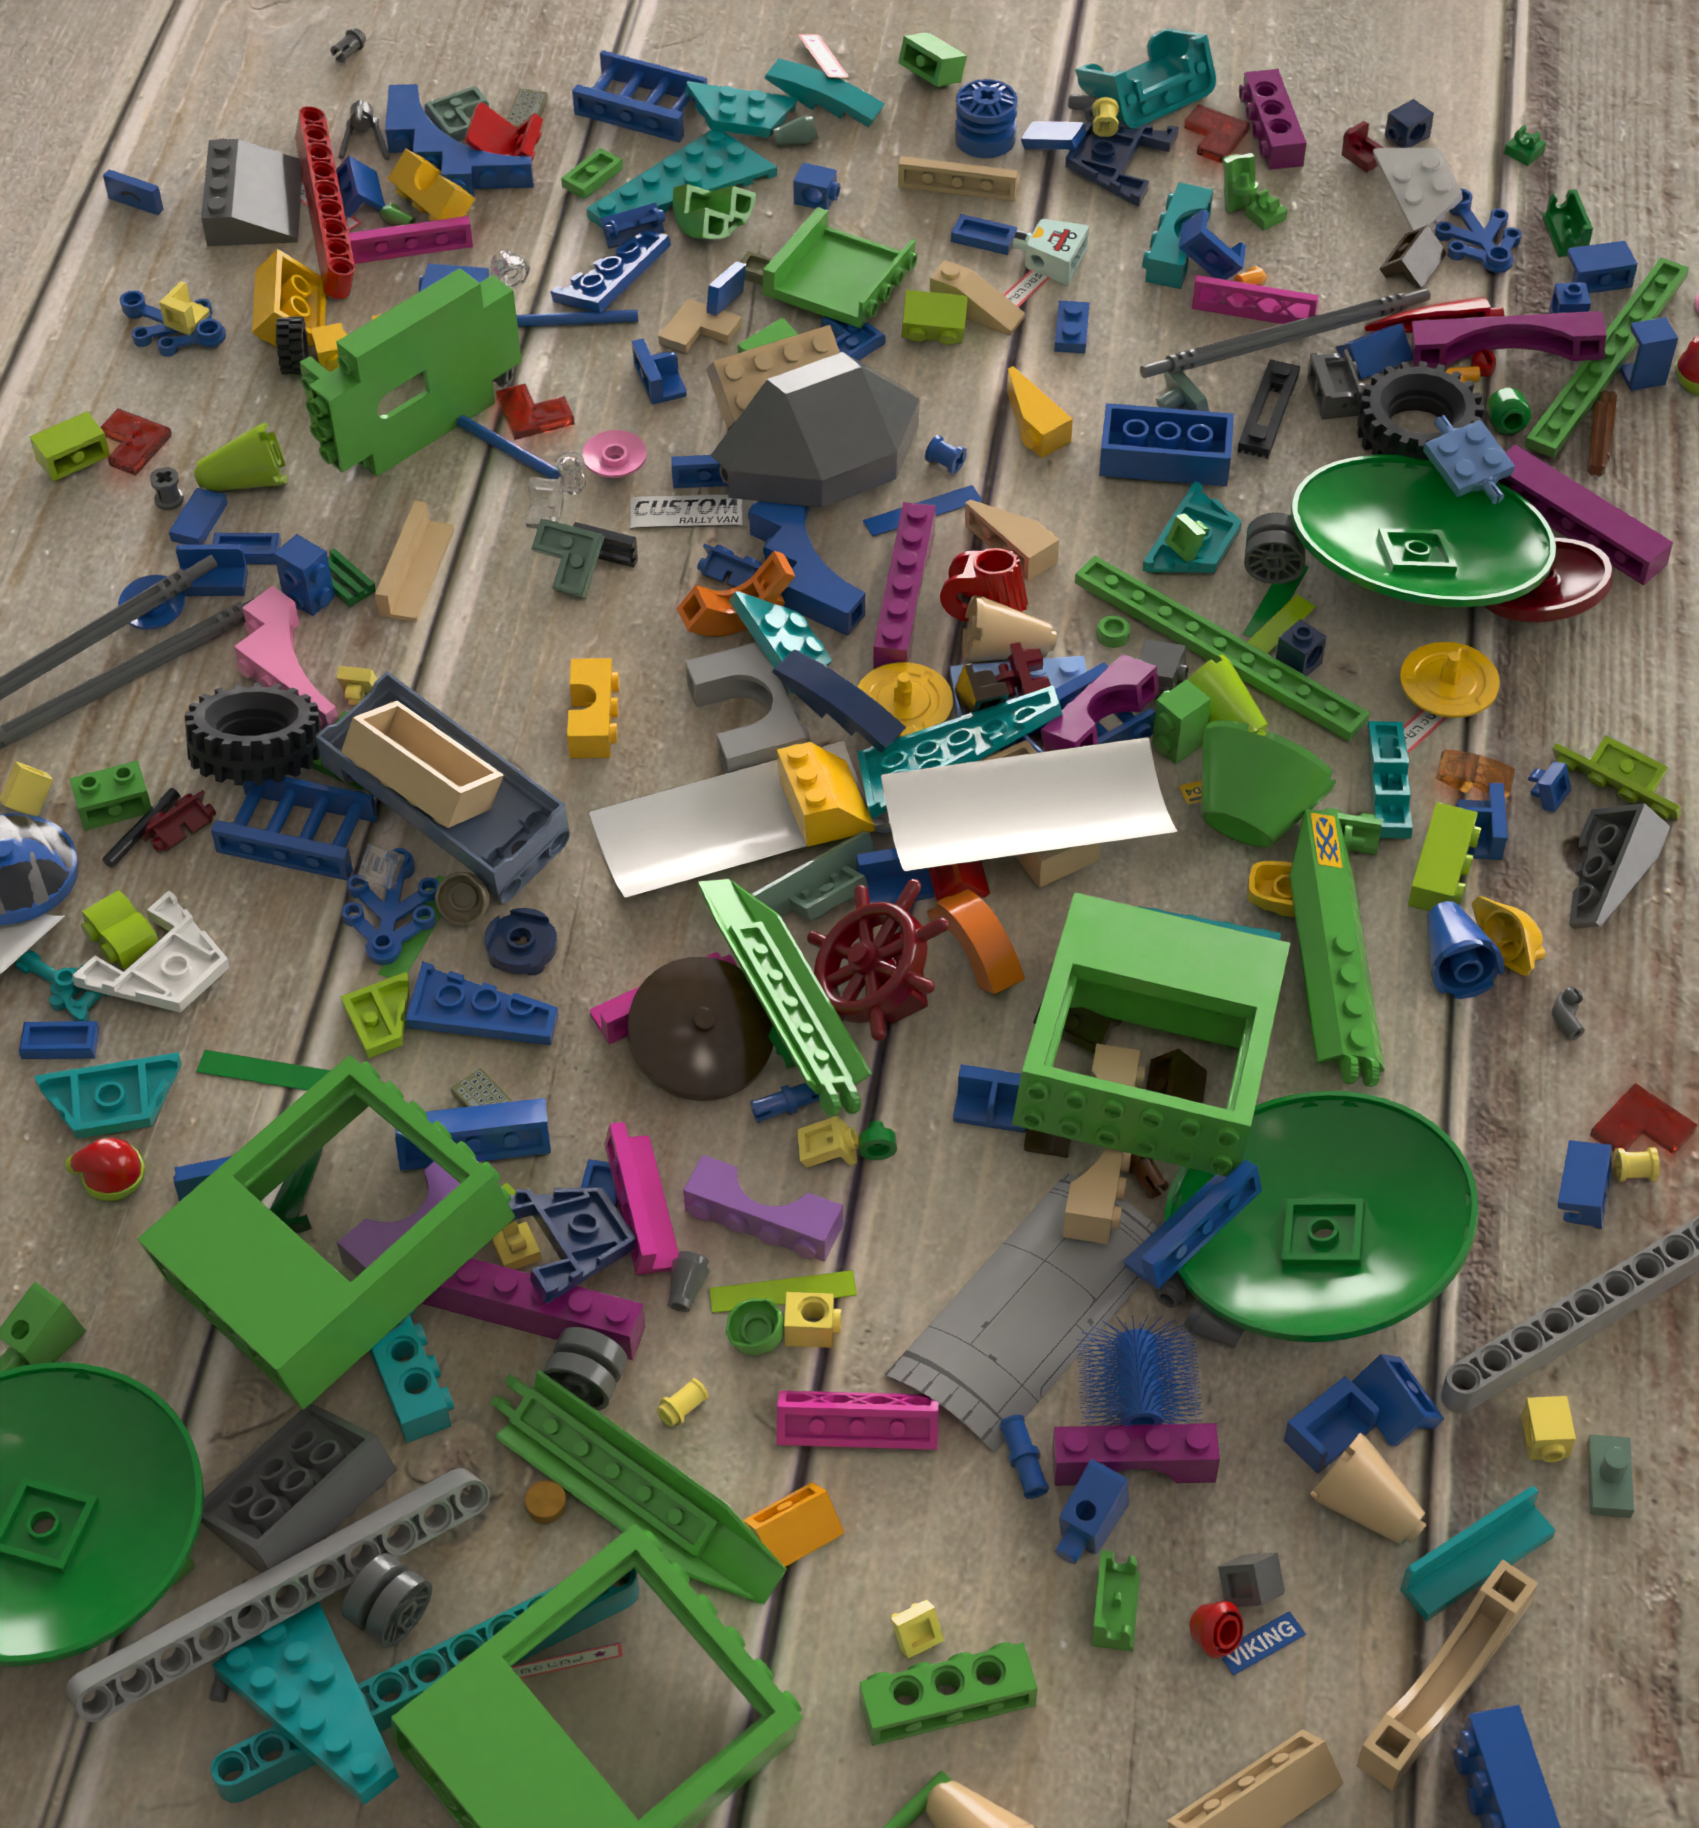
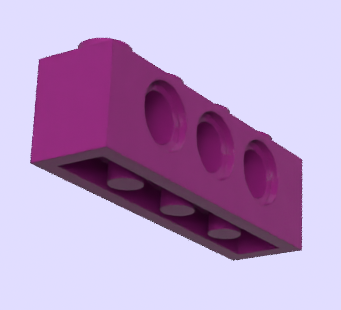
(1273, 119)

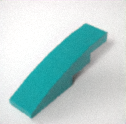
(831, 93)
(1390, 778)

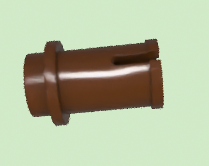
(1148, 1175)

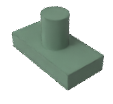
(1181, 393)
(1610, 1476)

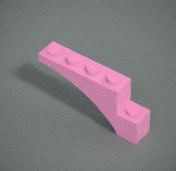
(269, 650)

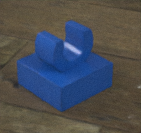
(1551, 785)

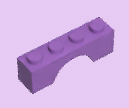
(803, 1226)
(373, 1238)

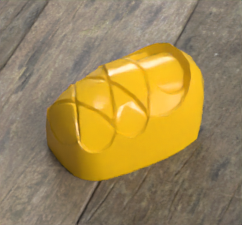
(1270, 887)

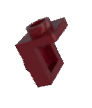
(1359, 147)

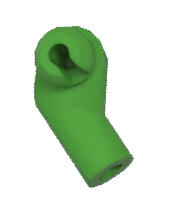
(392, 215)

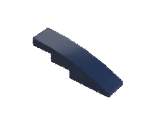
(839, 698)

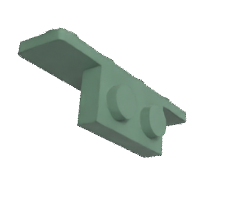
(820, 882)

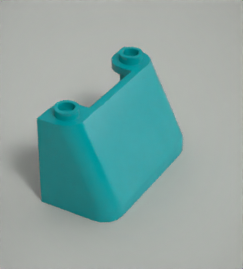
(1174, 76)

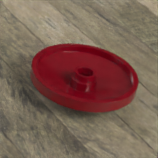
(1575, 584)

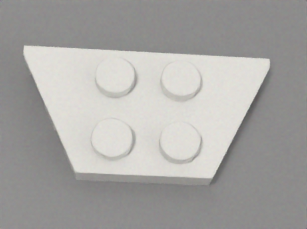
(1419, 183)

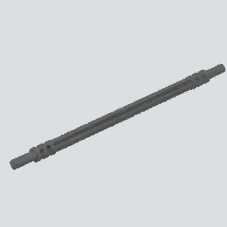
(1284, 333)
(103, 627)
(121, 674)

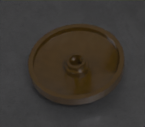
(699, 1029)

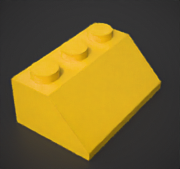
(286, 290)
(822, 794)

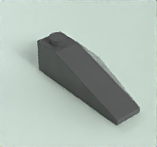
(1616, 853)

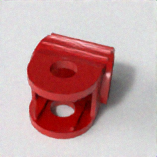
(984, 573)

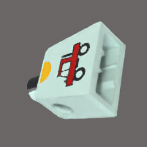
(1054, 248)

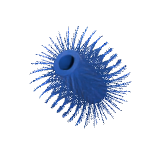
(1139, 1377)

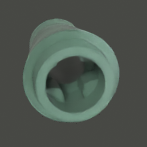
(797, 132)

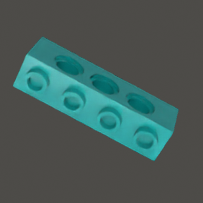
(415, 1413)

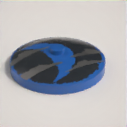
(35, 867)

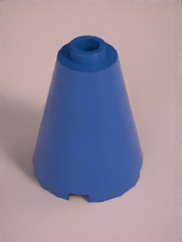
(1460, 953)

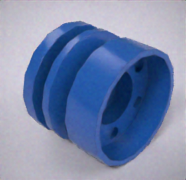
(986, 118)

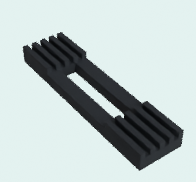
(1259, 437)

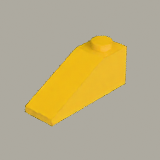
(1039, 420)

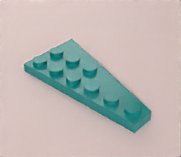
(707, 163)
(956, 741)
(310, 1695)

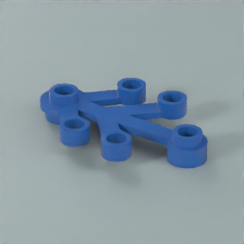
(1494, 257)
(207, 333)
(390, 912)

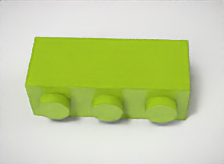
(1444, 857)

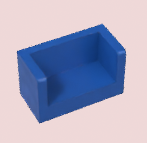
(1209, 250)
(1654, 355)
(1331, 1424)

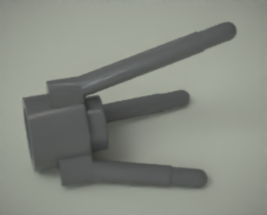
(362, 119)

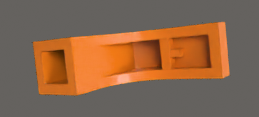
(710, 612)
(982, 939)

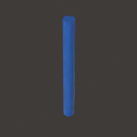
(577, 318)
(508, 447)

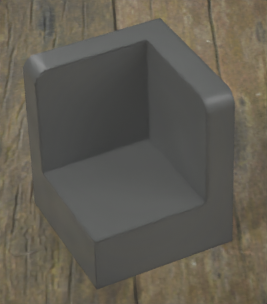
(1251, 1579)

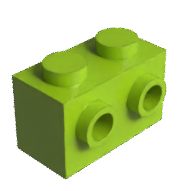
(934, 317)
(70, 446)

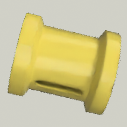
(1105, 115)
(1636, 1164)

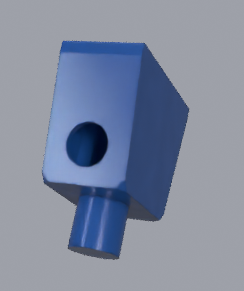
(1092, 1511)

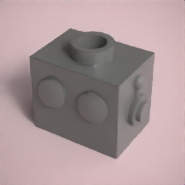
(1170, 663)

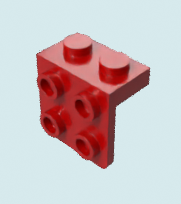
(496, 135)

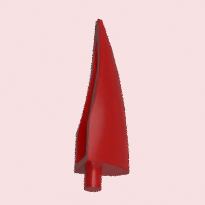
(1455, 309)

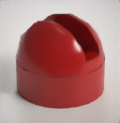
(1481, 359)

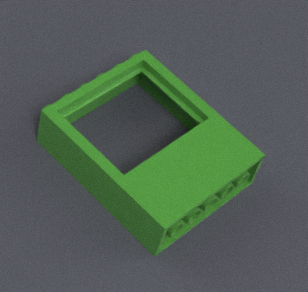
(1167, 978)
(271, 1287)
(509, 1764)

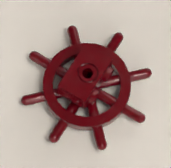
(886, 965)

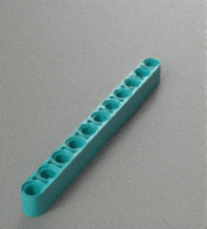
(403, 1679)

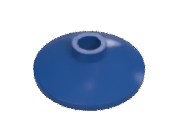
(160, 615)

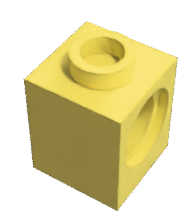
(810, 1305)
(1548, 1428)

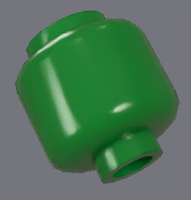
(1508, 411)

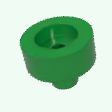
(877, 1142)

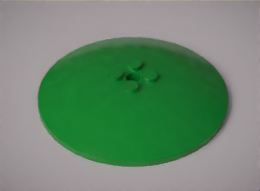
(1410, 538)
(1347, 1165)
(123, 1499)

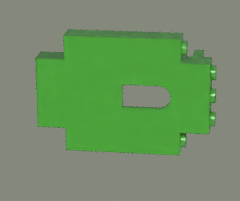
(452, 333)

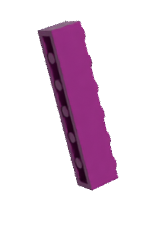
(1588, 518)
(512, 1301)

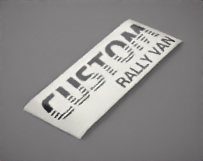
(685, 511)

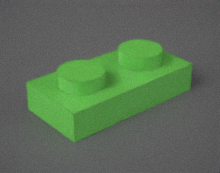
(592, 173)

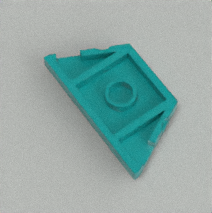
(740, 109)
(1222, 533)
(778, 629)
(111, 1094)

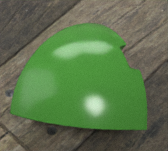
(711, 213)

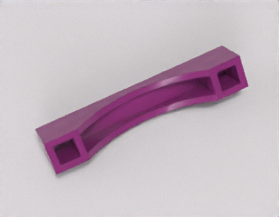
(1568, 335)
(903, 585)

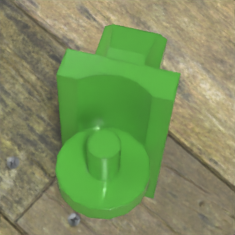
(1239, 181)
(1359, 832)

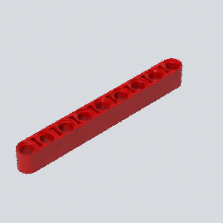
(324, 203)

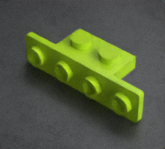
(1624, 770)

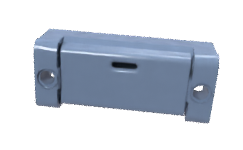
(500, 845)

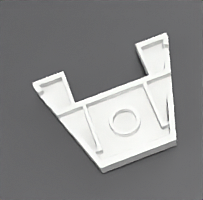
(170, 971)

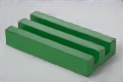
(366, 586)

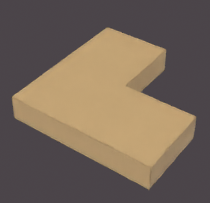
(694, 321)

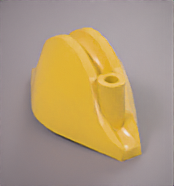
(1511, 932)

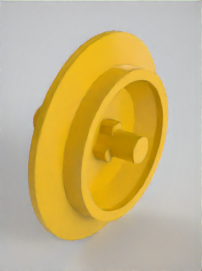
(1449, 679)
(910, 693)

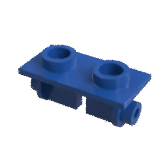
(627, 224)
(722, 560)

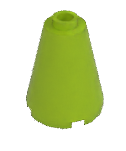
(243, 463)
(1228, 695)

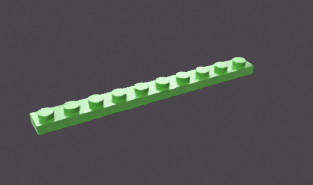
(1595, 375)
(1211, 641)

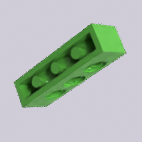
(935, 1711)

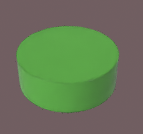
(1113, 631)

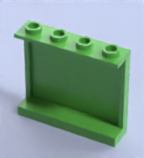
(836, 271)

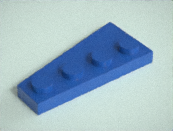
(613, 274)
(462, 1007)

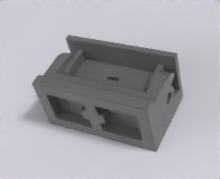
(1335, 385)

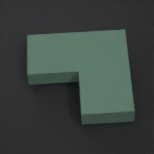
(452, 111)
(577, 551)

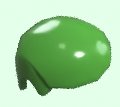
(755, 1326)

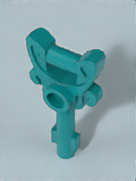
(62, 987)

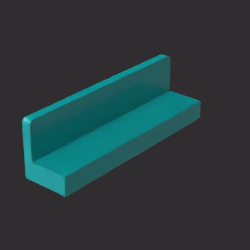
(1474, 1554)

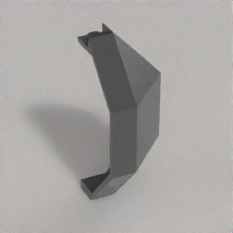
(819, 435)

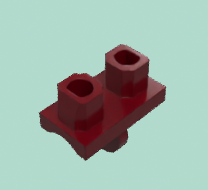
(1021, 663)

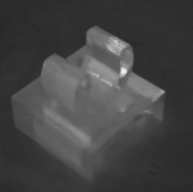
(381, 866)

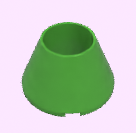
(1257, 783)

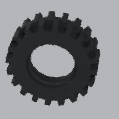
(1411, 390)
(252, 733)

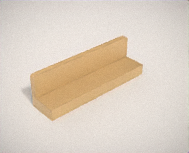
(958, 178)
(413, 565)
(1269, 1789)

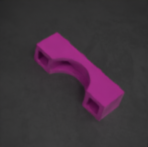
(1122, 687)
(1179, 1450)

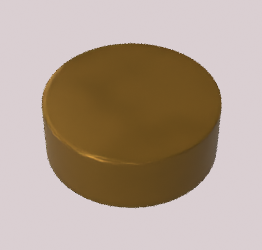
(545, 1502)

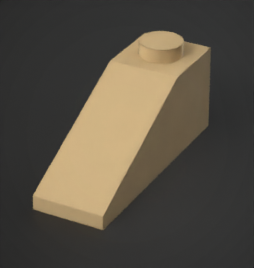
(984, 302)
(1025, 537)

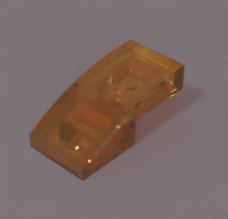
(1469, 769)

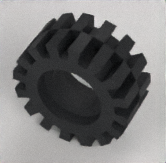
(291, 344)

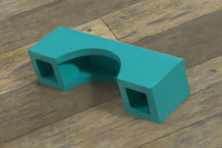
(1166, 261)

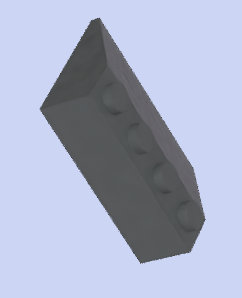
(250, 194)
(296, 1487)

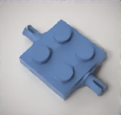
(1469, 458)

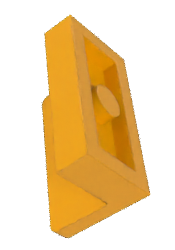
(797, 1523)

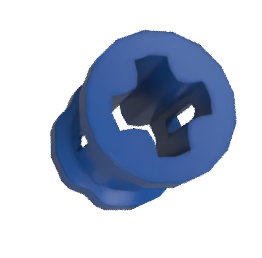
(945, 454)

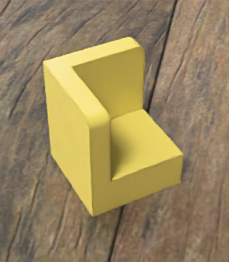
(180, 311)
(26, 789)

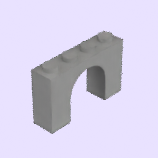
(747, 674)

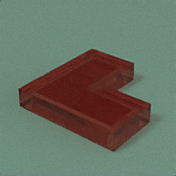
(1220, 132)
(530, 419)
(138, 439)
(1639, 1114)

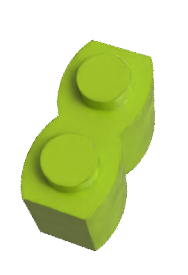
(118, 929)

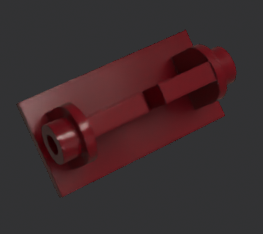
(188, 812)

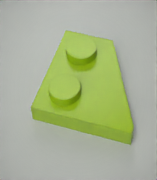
(379, 1013)

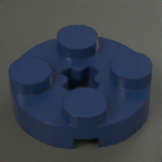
(524, 958)

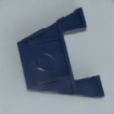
(1107, 158)
(581, 1229)

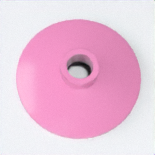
(614, 453)

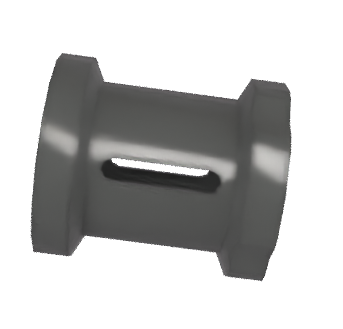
(165, 483)

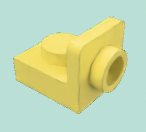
(827, 1141)

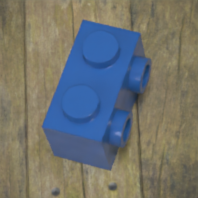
(305, 574)

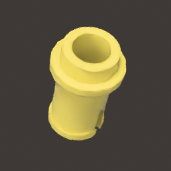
(682, 1402)

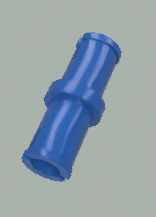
(784, 1101)
(1024, 1456)

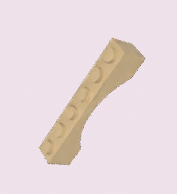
(1093, 1196)
(1431, 1699)

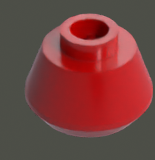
(1217, 1628)

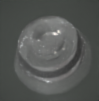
(510, 268)

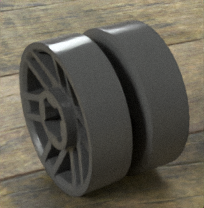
(1273, 549)
(587, 1365)
(386, 1600)

